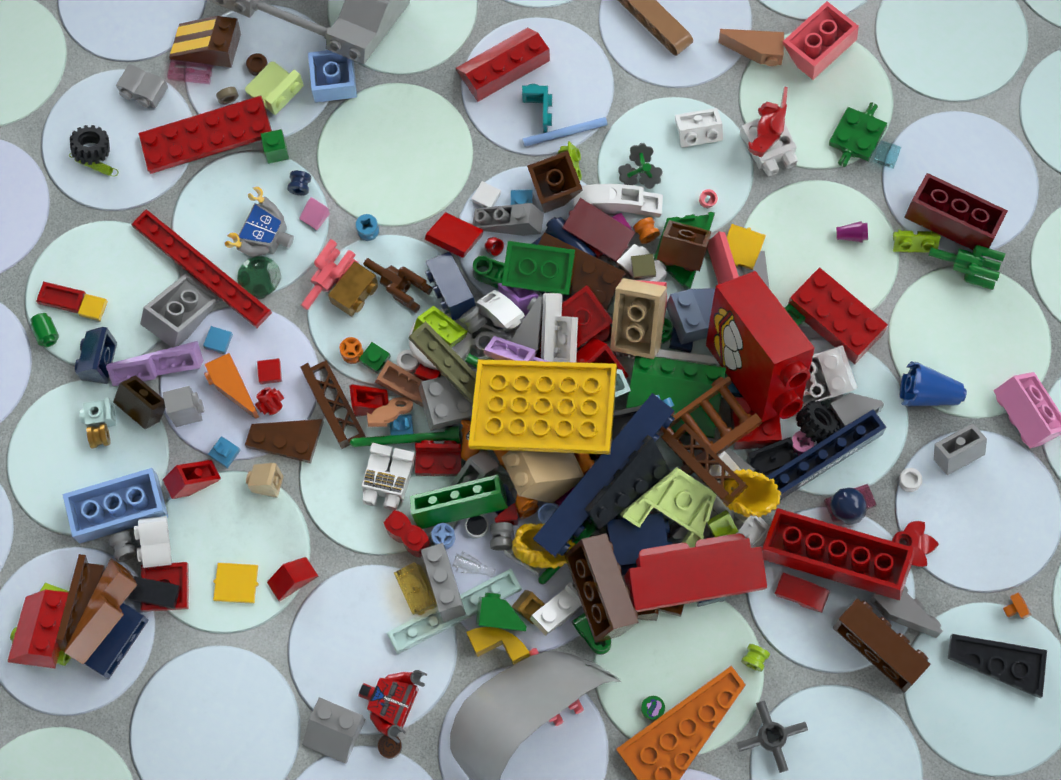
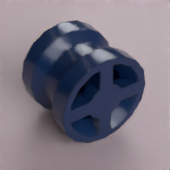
(299, 182)

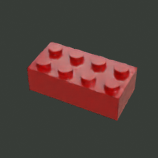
(838, 315)

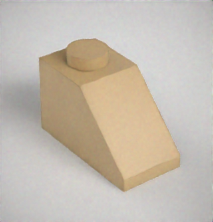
(265, 479)

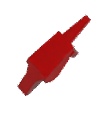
(769, 126)

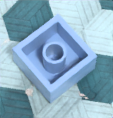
(331, 76)

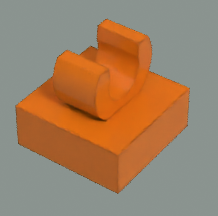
(1018, 606)

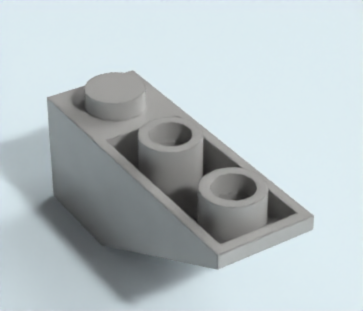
(510, 219)
(530, 328)
(907, 612)

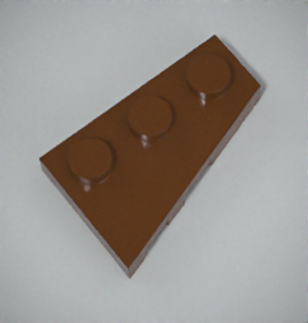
(286, 439)

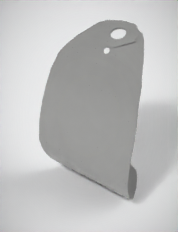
(515, 706)

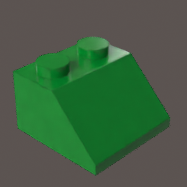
(497, 613)

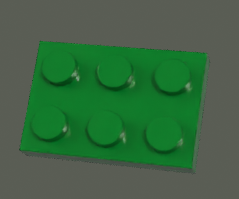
(538, 267)

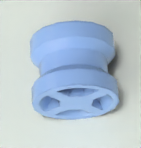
(443, 531)

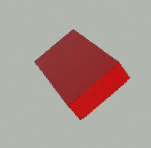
(60, 297)

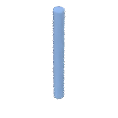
(564, 131)

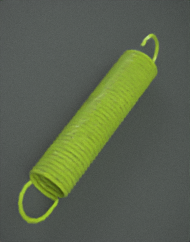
(101, 167)

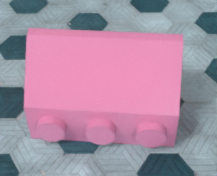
(1030, 409)

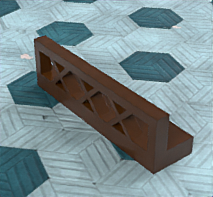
(324, 403)
(698, 469)
(82, 587)

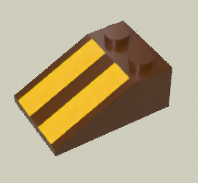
(207, 41)

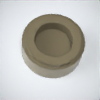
(227, 95)

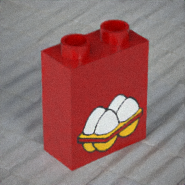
(759, 346)

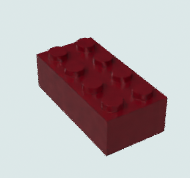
(955, 213)

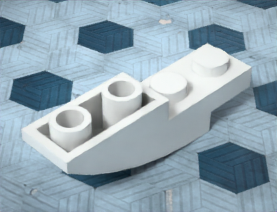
(621, 198)
(500, 310)
(557, 610)

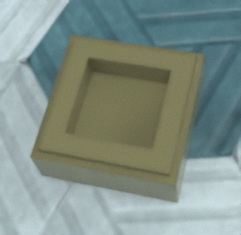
(643, 266)

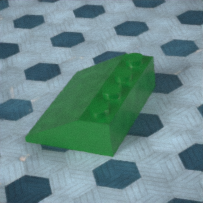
(680, 382)

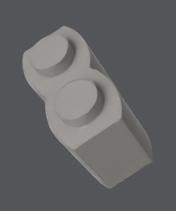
(141, 86)

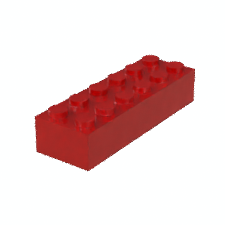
(838, 554)

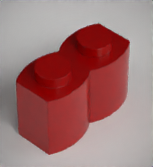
(402, 531)

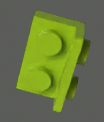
(446, 327)

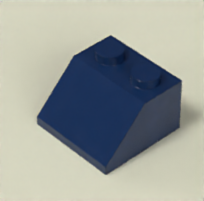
(96, 352)

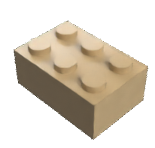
(638, 318)

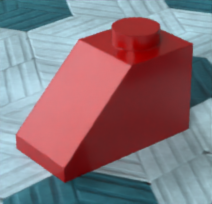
(190, 478)

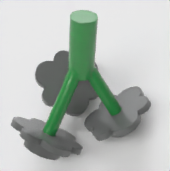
(649, 173)

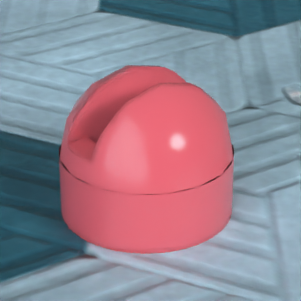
(712, 200)

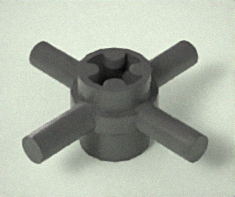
(775, 728)

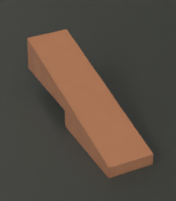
(400, 382)

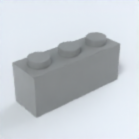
(443, 582)

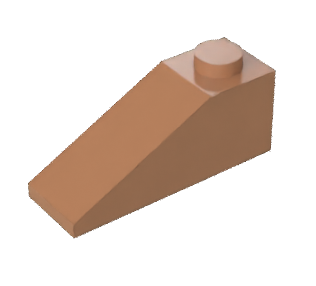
(759, 46)

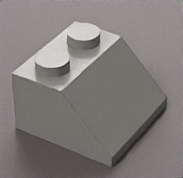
(333, 730)

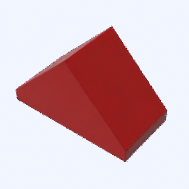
(367, 399)
(291, 577)

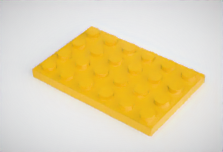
(543, 406)

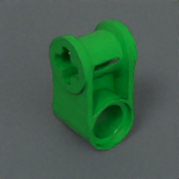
(493, 275)
(583, 628)

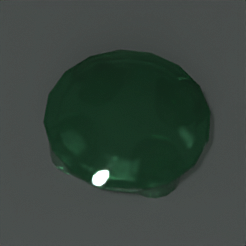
(259, 276)

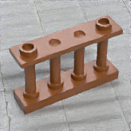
(728, 435)

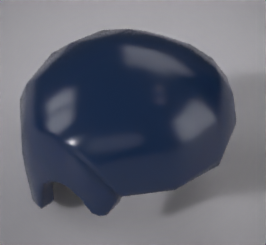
(848, 505)

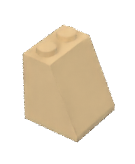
(542, 474)

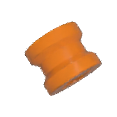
(646, 230)
(348, 346)

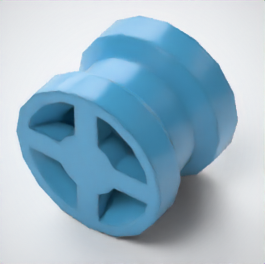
(369, 232)

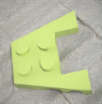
(678, 498)

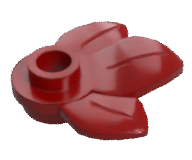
(915, 537)

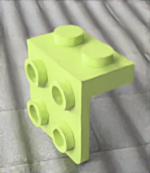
(275, 86)

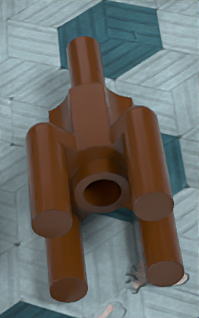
(399, 282)

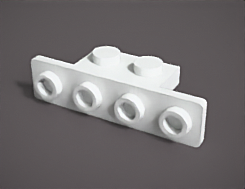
(558, 331)

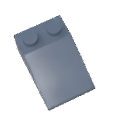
(691, 313)

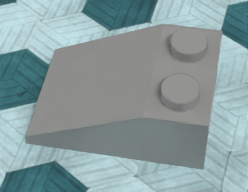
(178, 310)

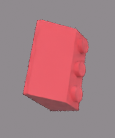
(821, 39)

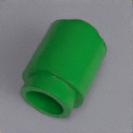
(44, 330)

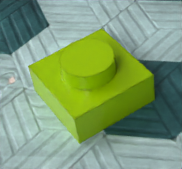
(722, 524)

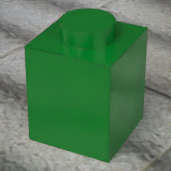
(275, 146)

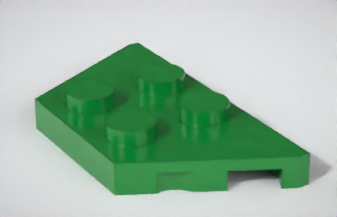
(681, 275)

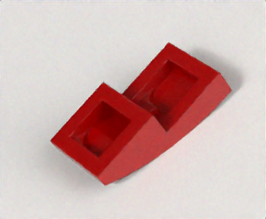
(802, 592)

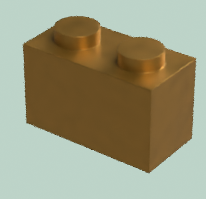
(353, 289)

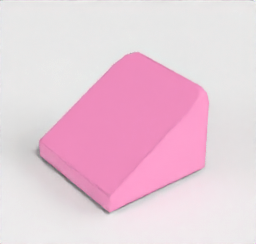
(314, 213)

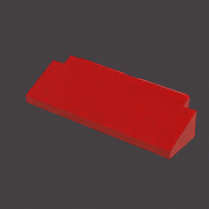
(687, 575)

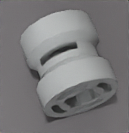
(501, 536)
(123, 546)

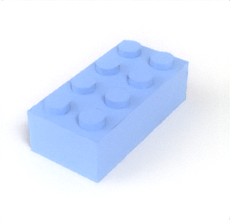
(114, 505)

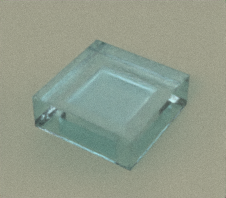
(887, 154)

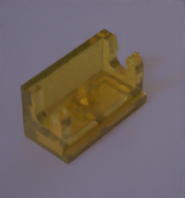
(416, 588)

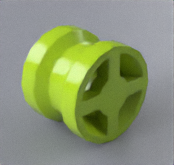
(755, 657)

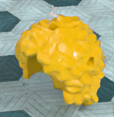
(759, 496)
(531, 552)

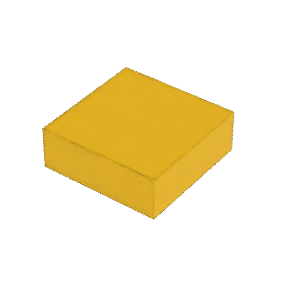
(92, 307)

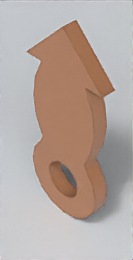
(389, 412)

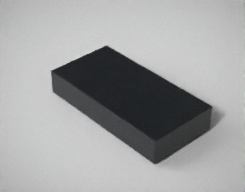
(155, 593)

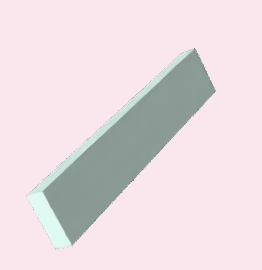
(431, 622)

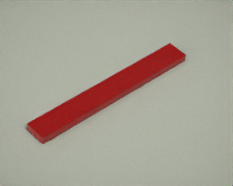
(201, 268)

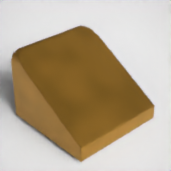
(527, 605)

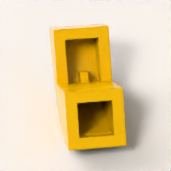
(488, 638)

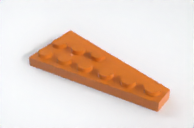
(676, 738)

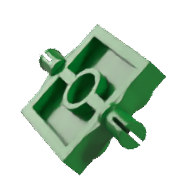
(858, 134)

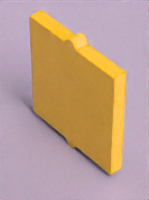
(745, 245)
(236, 583)

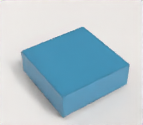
(218, 340)

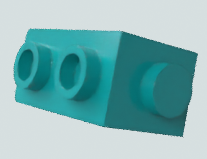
(539, 94)

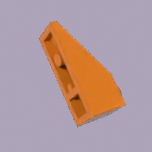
(227, 380)

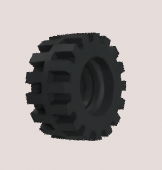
(89, 135)
(817, 421)

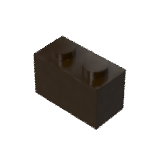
(139, 402)

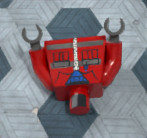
(392, 701)

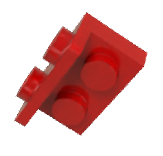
(437, 458)

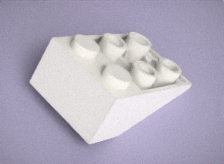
(829, 376)

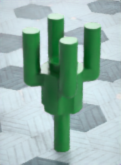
(972, 263)

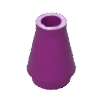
(853, 232)

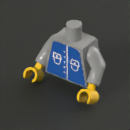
(262, 229)

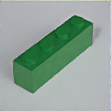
(458, 502)

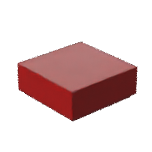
(269, 371)

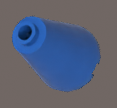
(929, 387)

